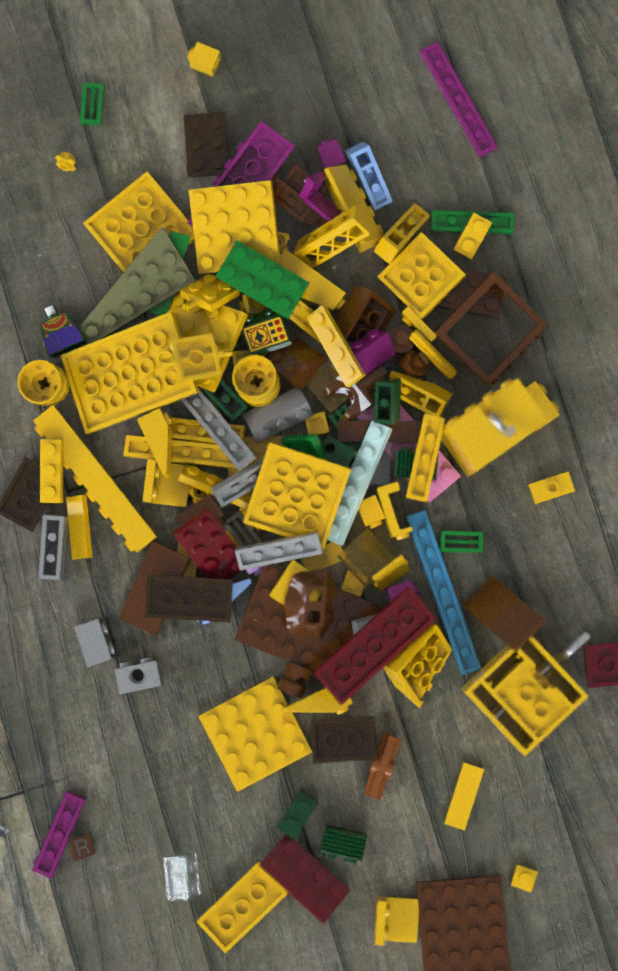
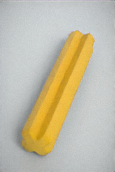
(433, 354)

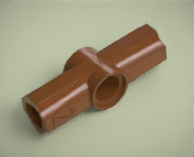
(382, 768)

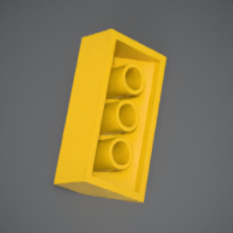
(346, 195)

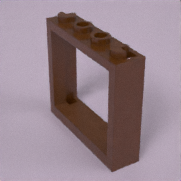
(466, 304)

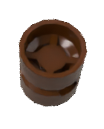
(294, 680)

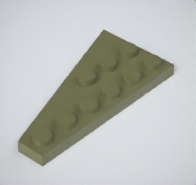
(145, 283)

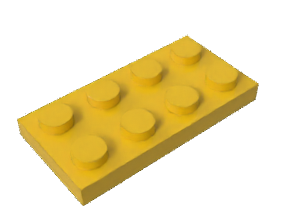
(241, 907)

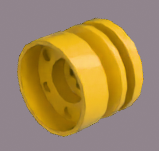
(248, 372)
(31, 383)

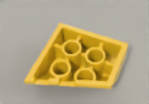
(418, 662)

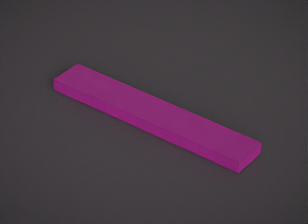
(458, 99)

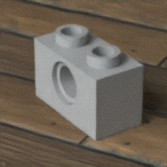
(126, 681)

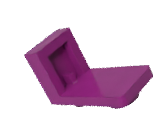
(316, 199)

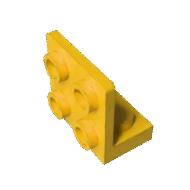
(163, 490)
(396, 920)

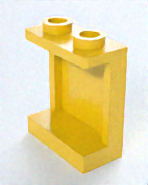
(386, 506)

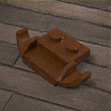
(287, 193)

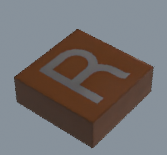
(81, 847)

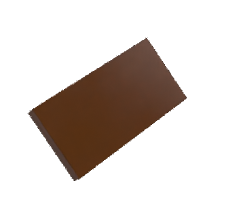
(158, 561)
(504, 613)

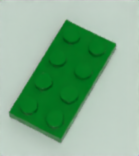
(262, 279)

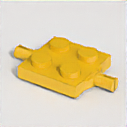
(208, 294)
(195, 358)

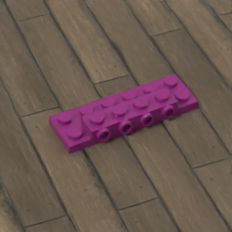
(256, 159)

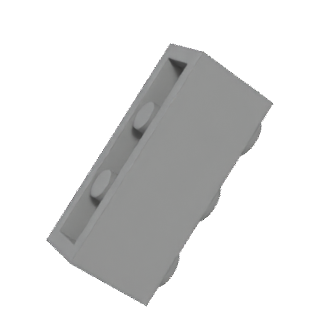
(279, 415)
(53, 547)

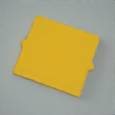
(391, 573)

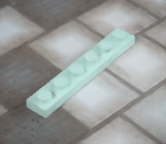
(359, 480)

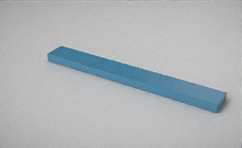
(443, 592)

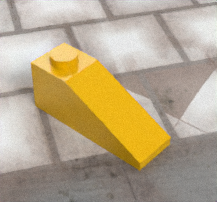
(401, 233)
(423, 394)
(159, 438)
(318, 702)

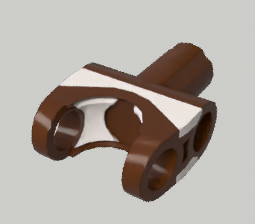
(359, 394)

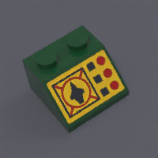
(265, 332)

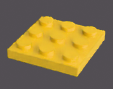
(421, 276)

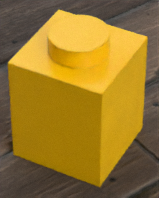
(204, 58)
(371, 512)

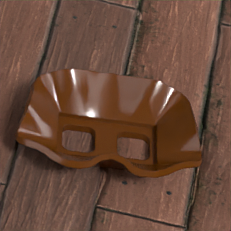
(298, 603)

